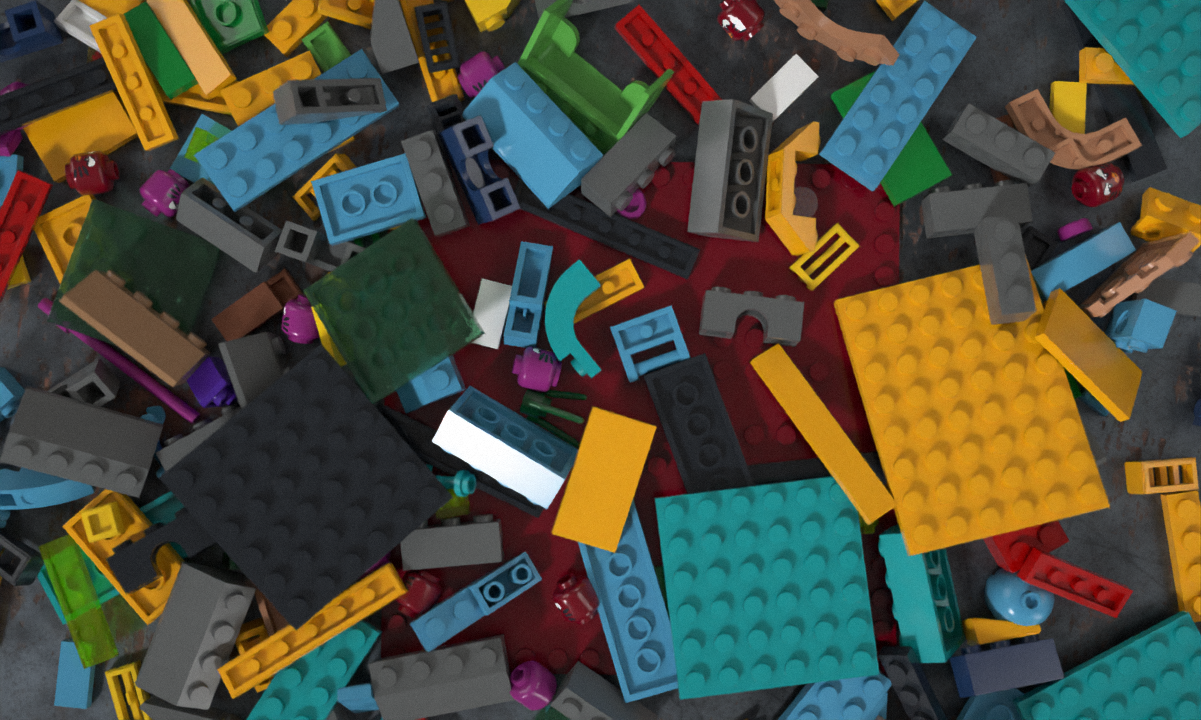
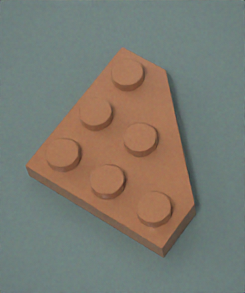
(1139, 271)

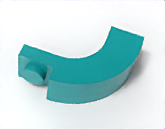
(564, 300)

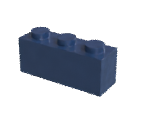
(1006, 666)

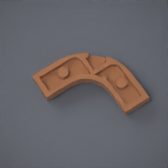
(847, 43)
(1071, 149)

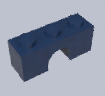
(27, 30)
(468, 152)

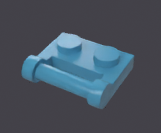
(647, 333)

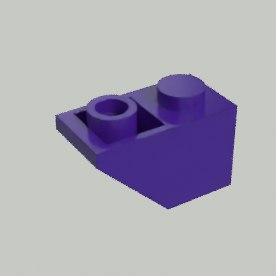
(212, 384)

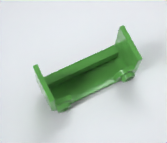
(580, 90)

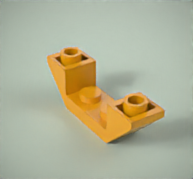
(794, 231)

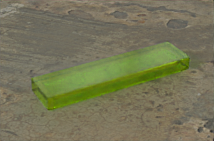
(78, 601)

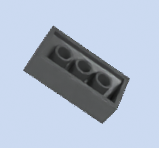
(730, 170)
(254, 364)
(81, 442)
(195, 635)
(442, 680)

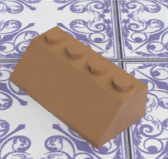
(136, 326)

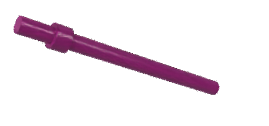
(131, 370)

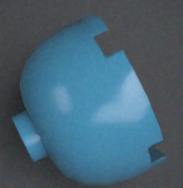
(1016, 600)

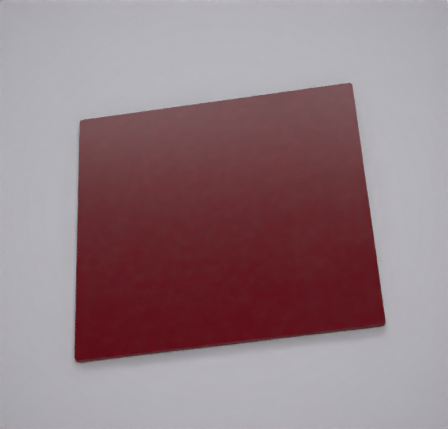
(764, 430)

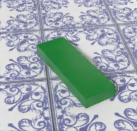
(159, 51)

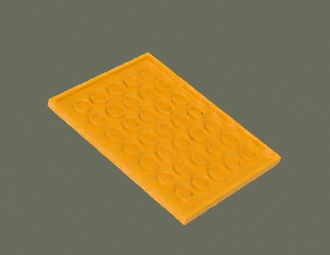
(966, 412)

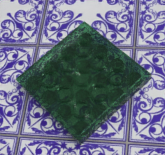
(149, 256)
(393, 311)

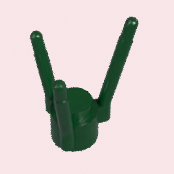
(537, 404)

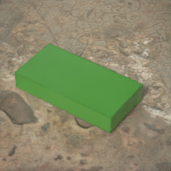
(326, 47)

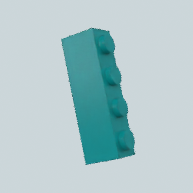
(922, 599)

